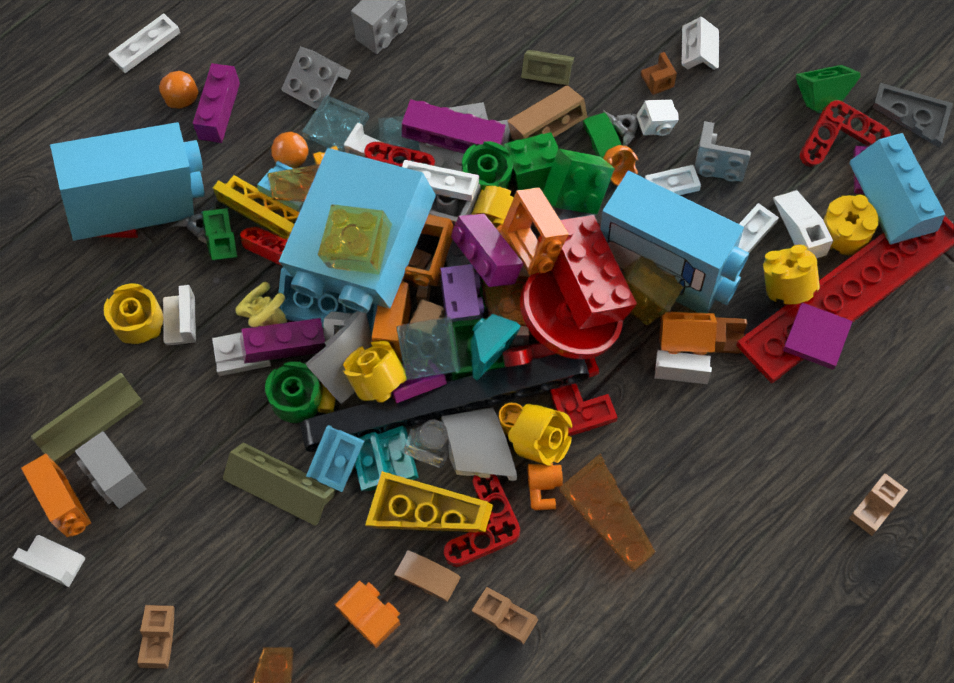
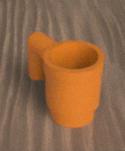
(543, 478)

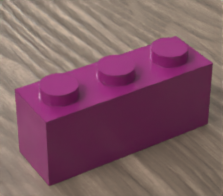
(216, 103)
(486, 250)
(282, 340)

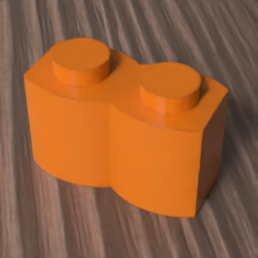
(368, 613)

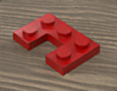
(585, 414)

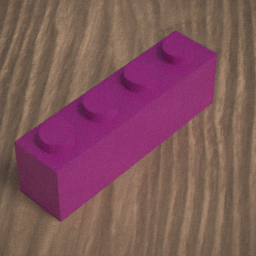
(448, 128)

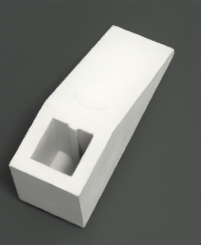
(804, 223)

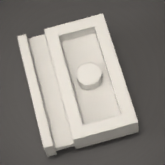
(230, 357)

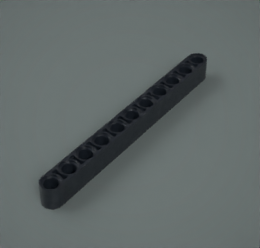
(450, 399)

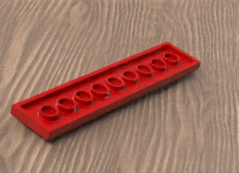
(847, 293)

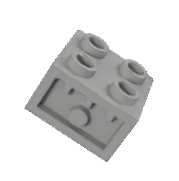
(312, 77)
(719, 160)

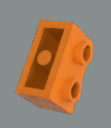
(688, 332)

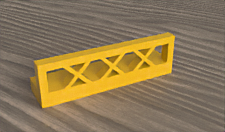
(254, 211)

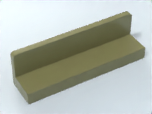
(87, 419)
(277, 483)

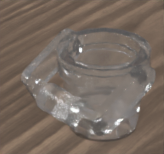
(428, 443)

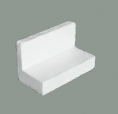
(700, 44)
(179, 317)
(683, 367)
(51, 560)

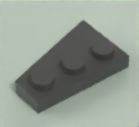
(914, 111)

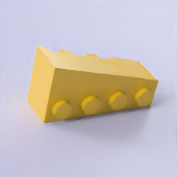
(419, 506)

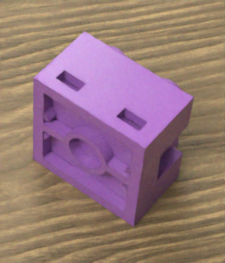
(460, 293)

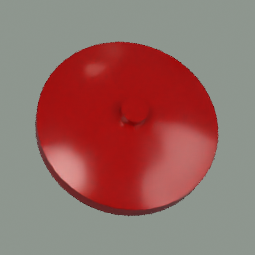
(553, 324)

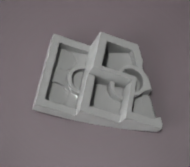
(329, 362)
(478, 444)

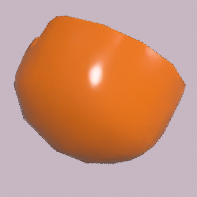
(178, 89)
(290, 149)
(622, 159)

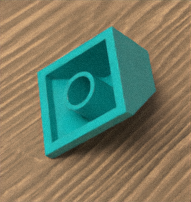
(490, 341)

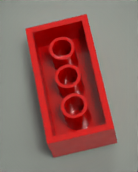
(591, 276)

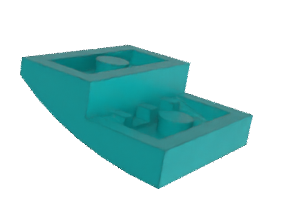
(384, 454)

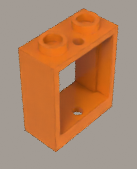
(534, 207)
(441, 228)
(388, 319)
(56, 496)

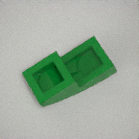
(601, 133)
(218, 234)

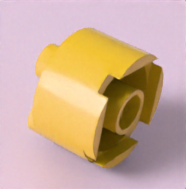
(493, 203)
(851, 223)
(791, 274)
(134, 314)
(374, 371)
(541, 434)

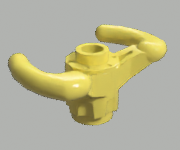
(262, 310)

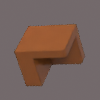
(660, 76)
(728, 333)

